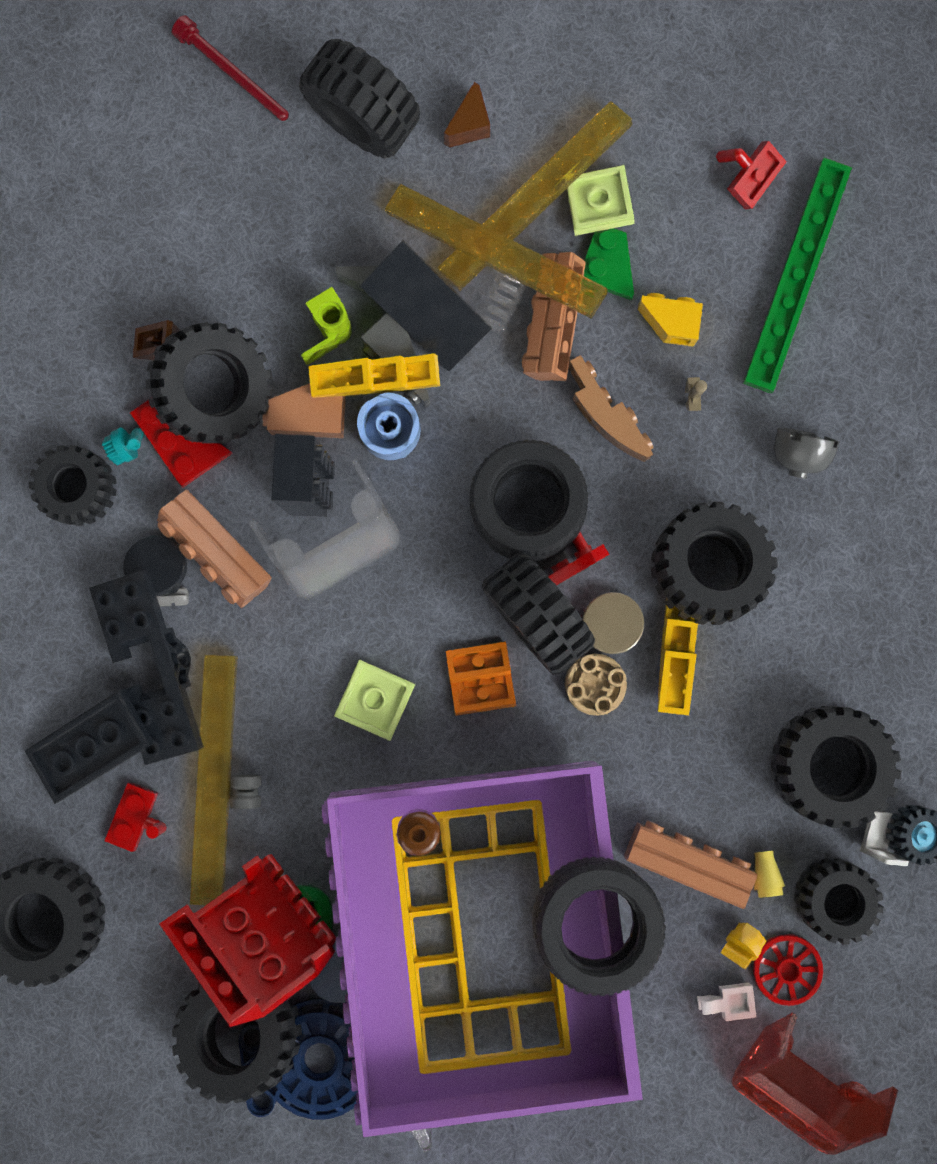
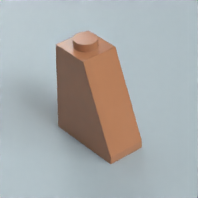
(303, 415)

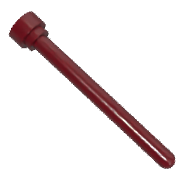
(186, 32)

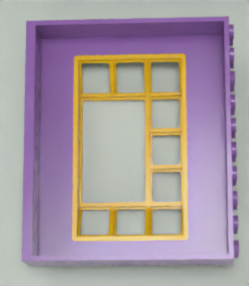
(381, 964)

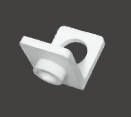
(875, 840)

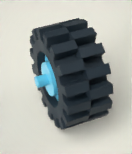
(914, 834)

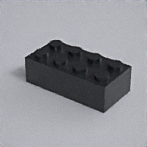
(302, 475)

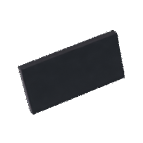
(425, 305)
(89, 746)

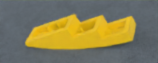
(374, 375)
(676, 663)

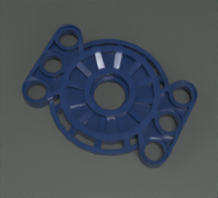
(301, 1085)

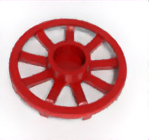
(788, 969)

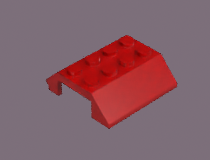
(252, 942)

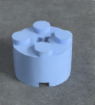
(380, 412)

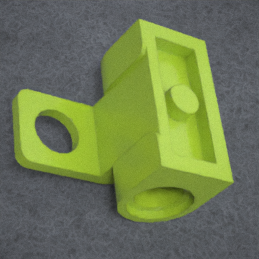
(325, 310)

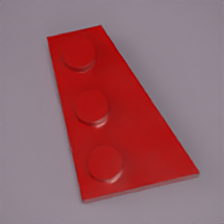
(183, 458)

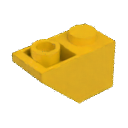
(672, 319)

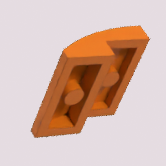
(480, 678)

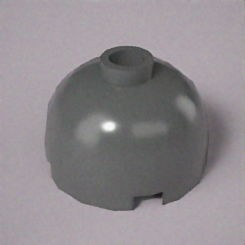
(804, 451)

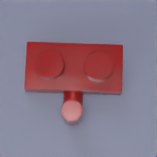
(755, 174)
(584, 558)
(133, 818)

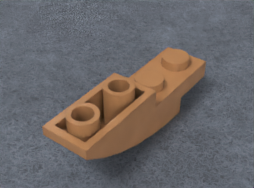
(614, 423)

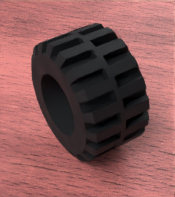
(49, 478)
(856, 919)

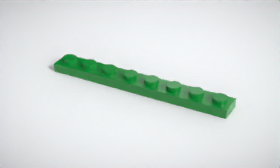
(797, 275)

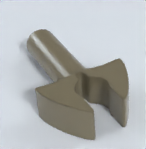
(695, 388)

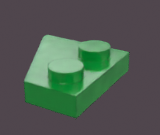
(610, 262)

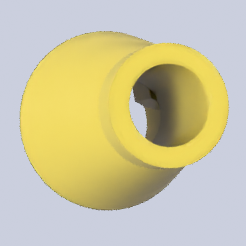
(769, 879)

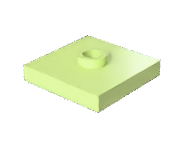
(600, 201)
(374, 700)

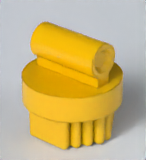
(743, 944)

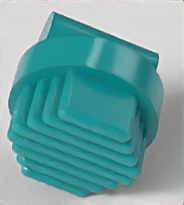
(121, 446)

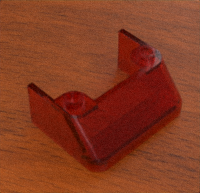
(806, 1101)

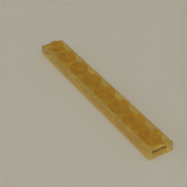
(544, 187)
(497, 251)
(213, 779)

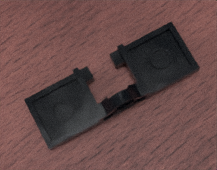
(131, 617)

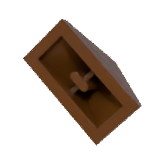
(469, 121)
(151, 336)

